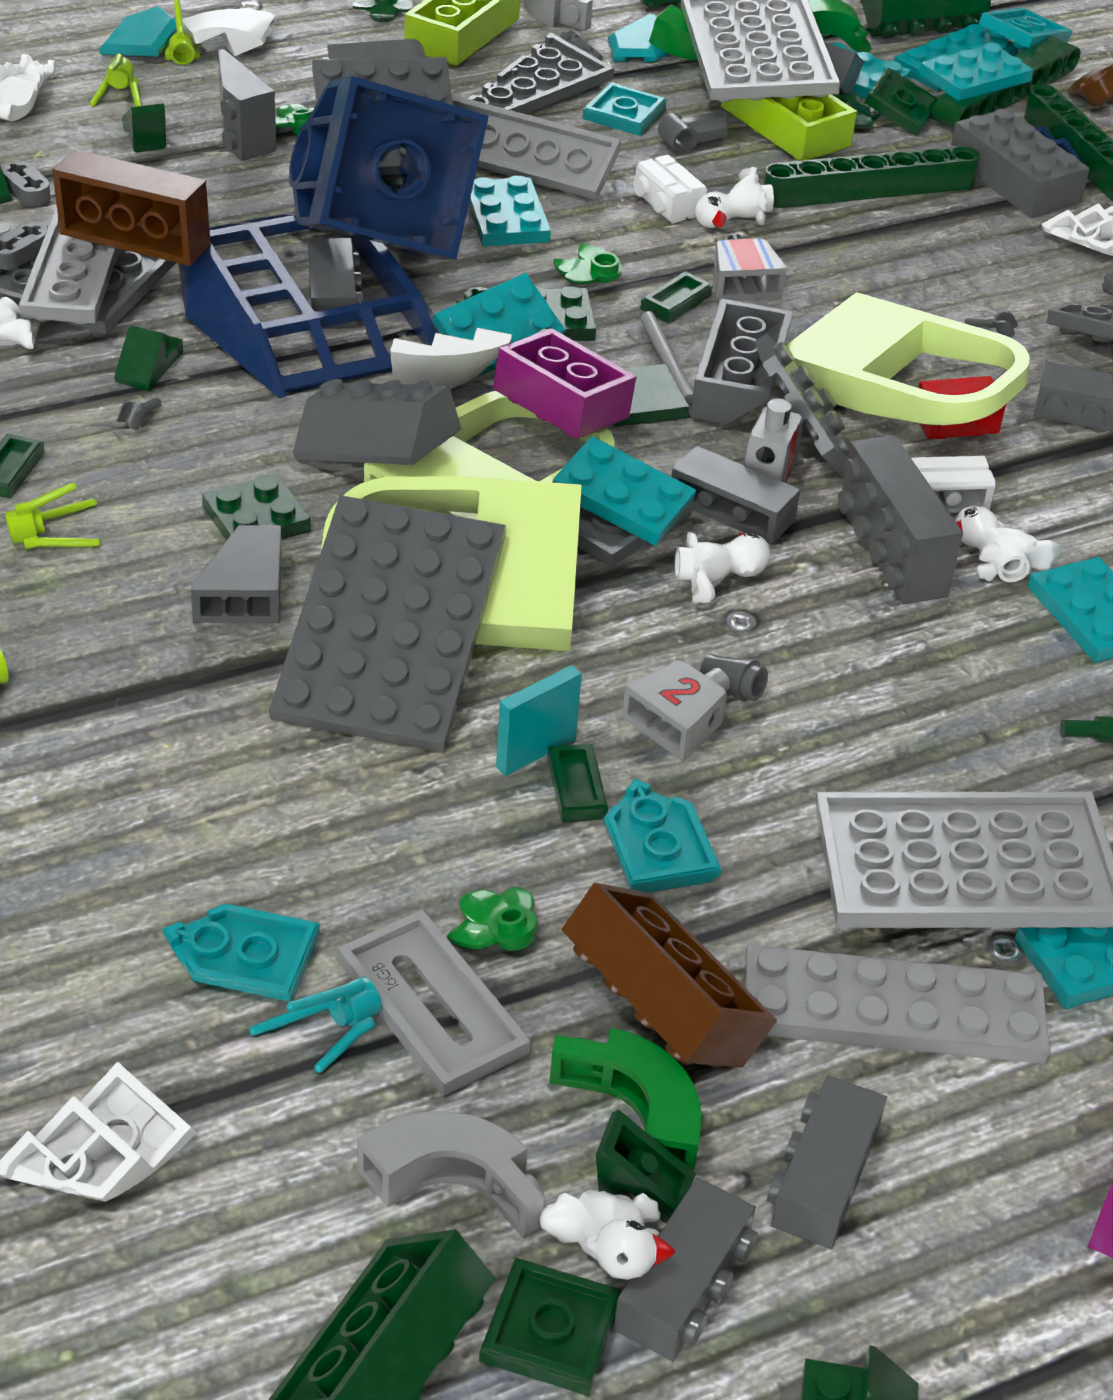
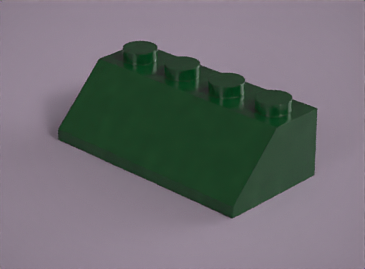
(915, 17)
(393, 1322)

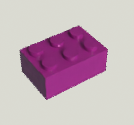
(564, 383)

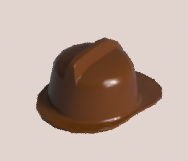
(1095, 86)

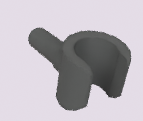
(1002, 321)
(133, 412)

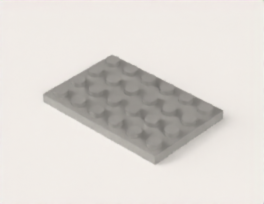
(759, 49)
(966, 859)

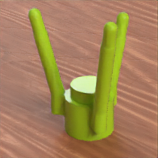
(181, 46)
(119, 76)
(27, 521)

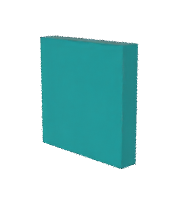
(624, 109)
(537, 719)

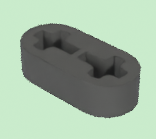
(26, 183)
(21, 244)

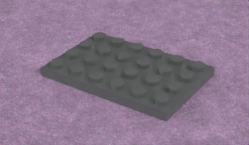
(389, 624)

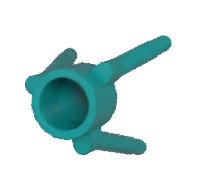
(347, 1004)

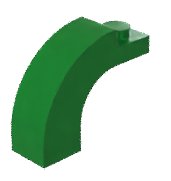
(840, 20)
(672, 34)
(639, 1076)

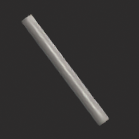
(666, 354)

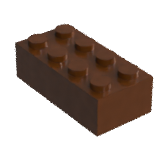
(132, 207)
(667, 977)

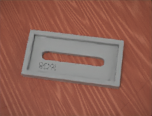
(492, 1031)

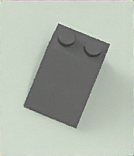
(245, 110)

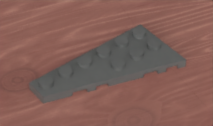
(545, 77)

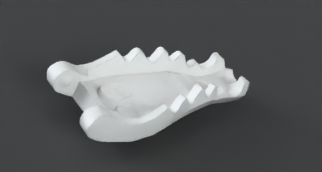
(21, 85)

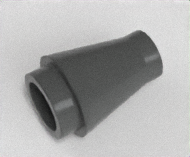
(746, 676)

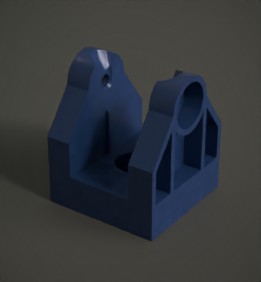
(339, 175)

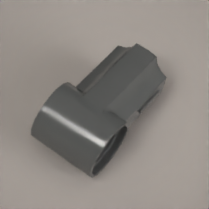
(688, 132)

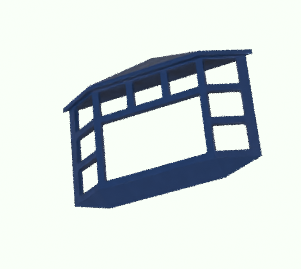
(226, 313)

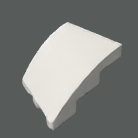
(239, 27)
(1089, 228)
(448, 360)
(100, 1142)

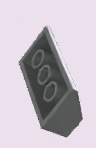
(730, 371)
(376, 422)

